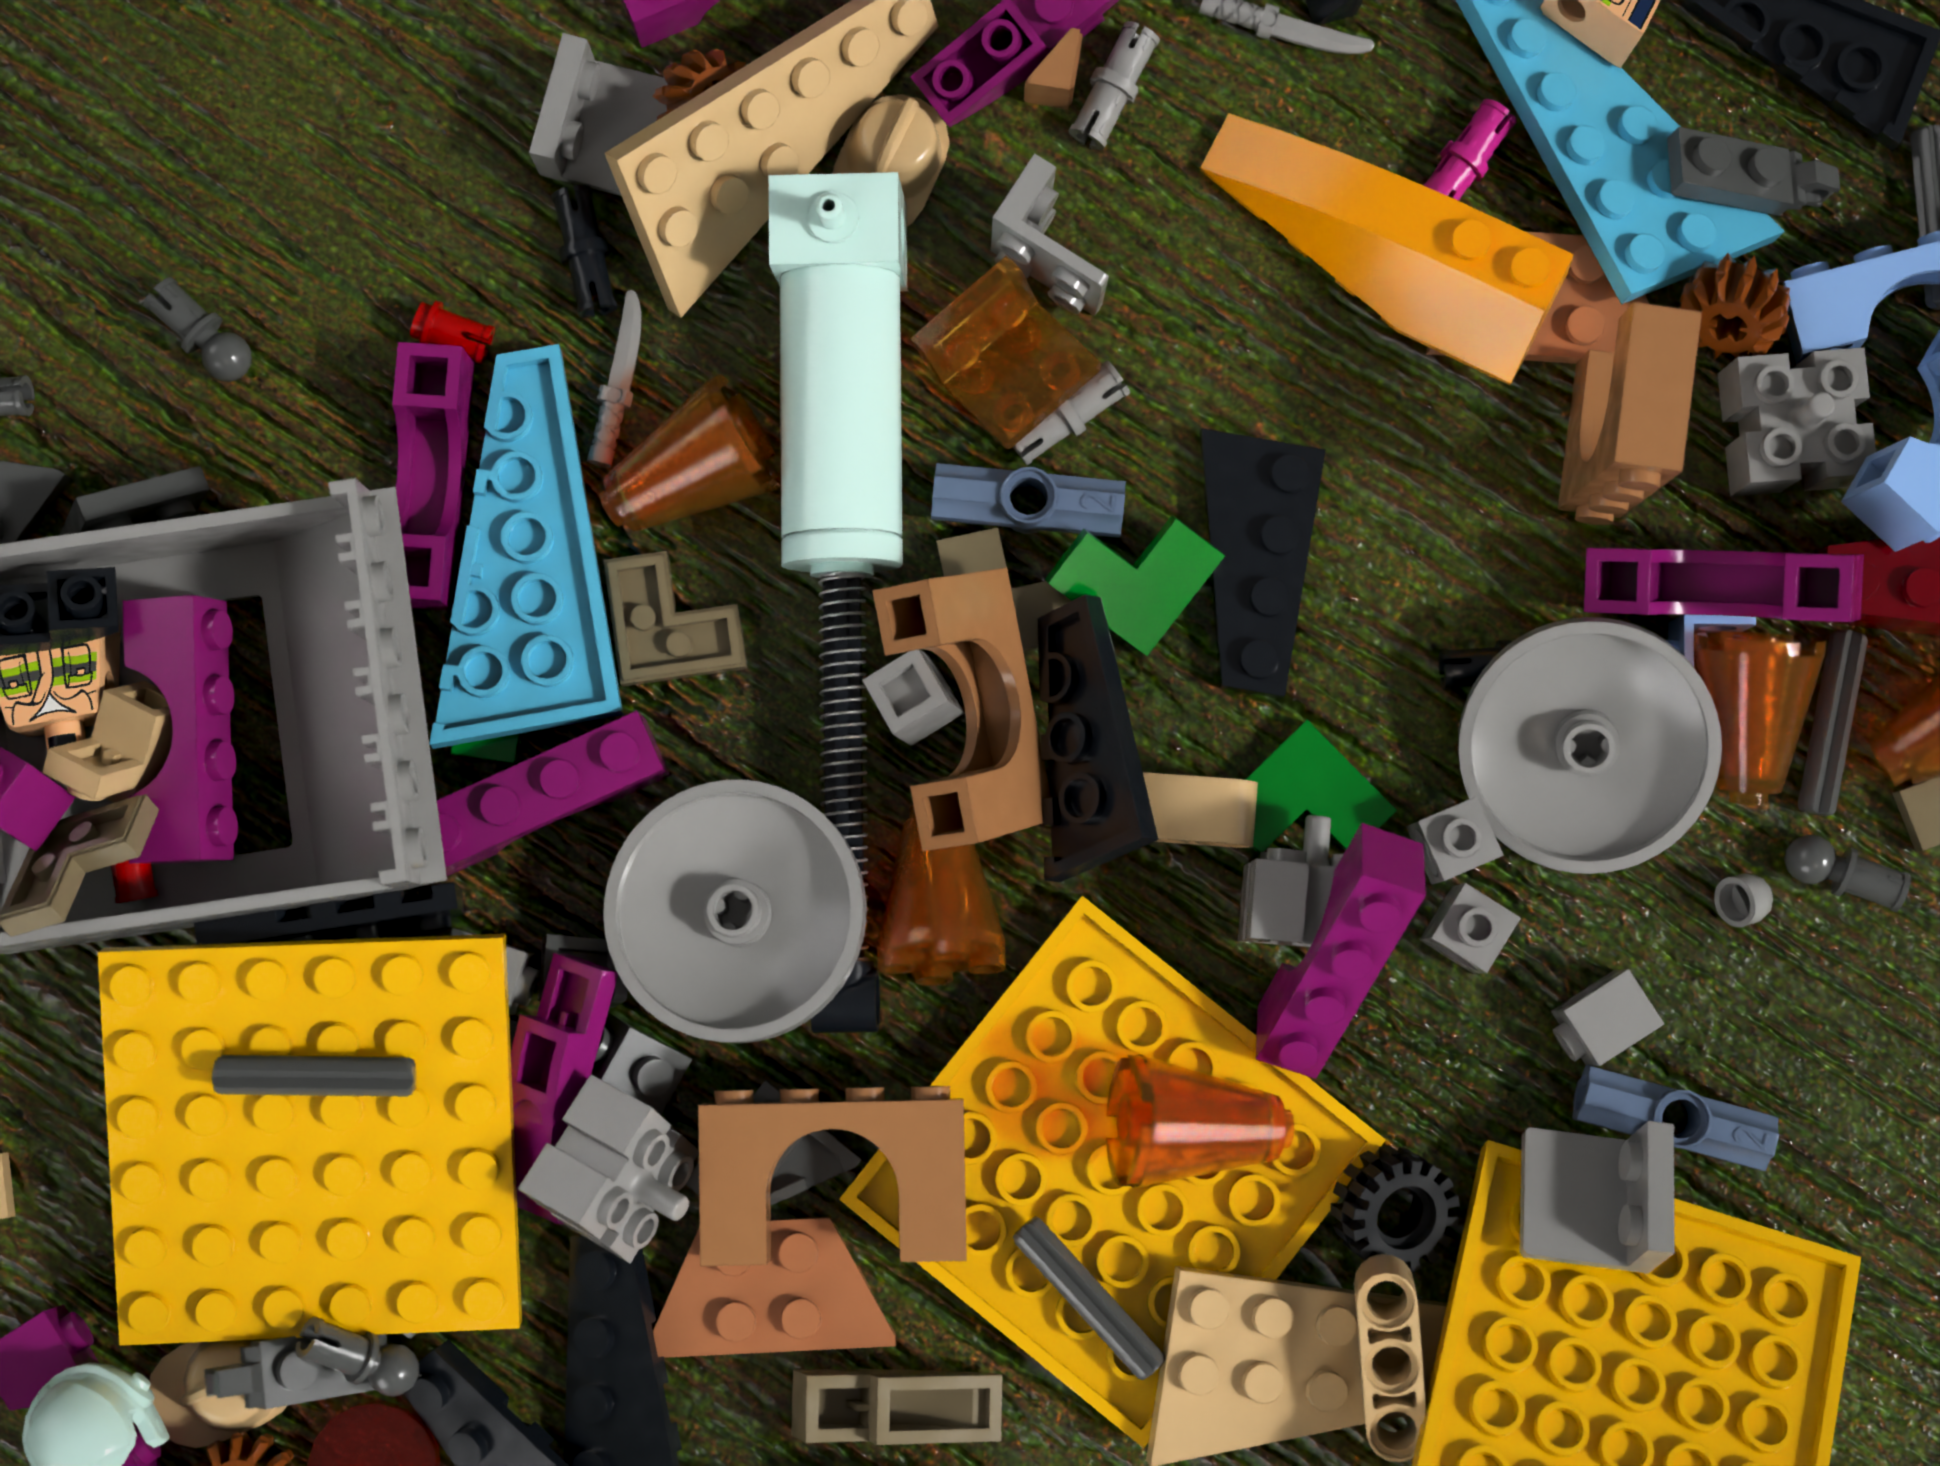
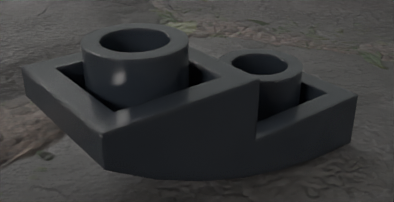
(60, 613)

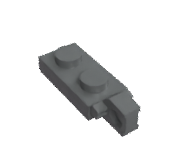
(1746, 173)
(276, 1377)

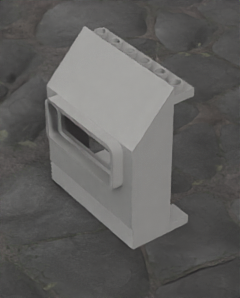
(342, 702)

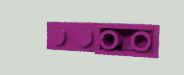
(1001, 52)
(555, 1058)

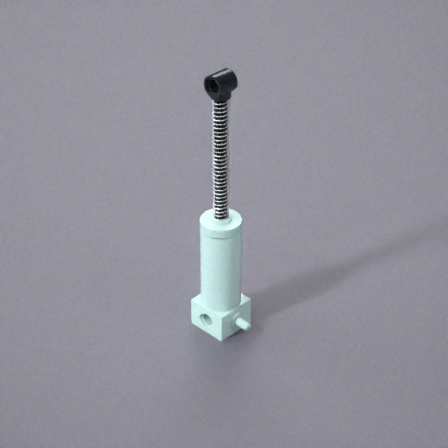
(840, 280)

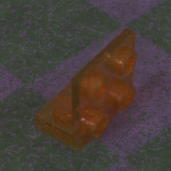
(1004, 354)

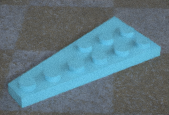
(1607, 153)
(528, 594)

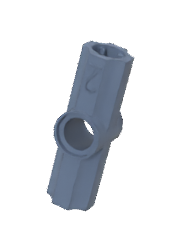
(1071, 505)
(1711, 1127)

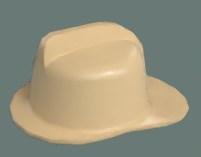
(899, 137)
(182, 1399)

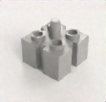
(1795, 420)
(1288, 890)
(613, 1170)

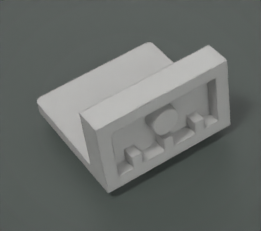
(588, 113)
(1019, 235)
(1598, 1198)

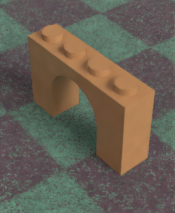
(1630, 414)
(977, 634)
(747, 1138)

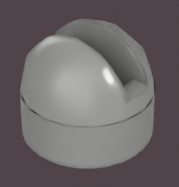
(1743, 899)

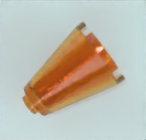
(692, 462)
(1761, 701)
(1188, 1123)

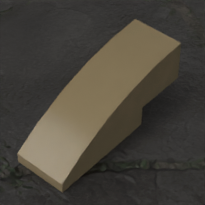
(896, 1406)

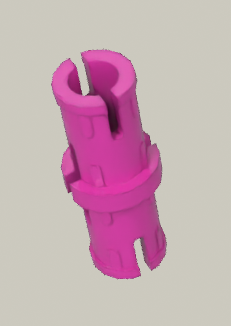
(1468, 155)

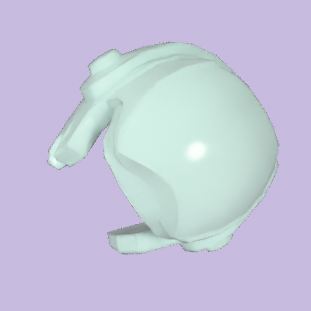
(89, 1417)

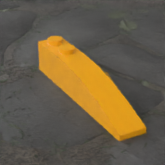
(1397, 245)

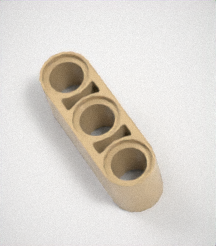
(1202, 809)
(1385, 1326)

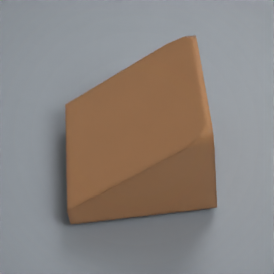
(1055, 77)

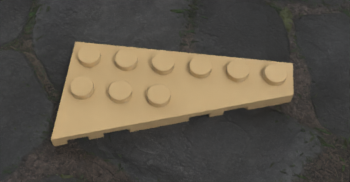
(703, 169)
(1264, 1363)

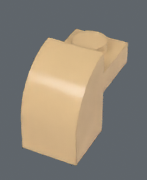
(125, 747)

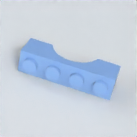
(1836, 305)
(1900, 485)

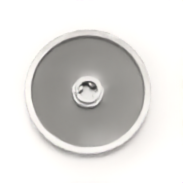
(1589, 745)
(734, 911)

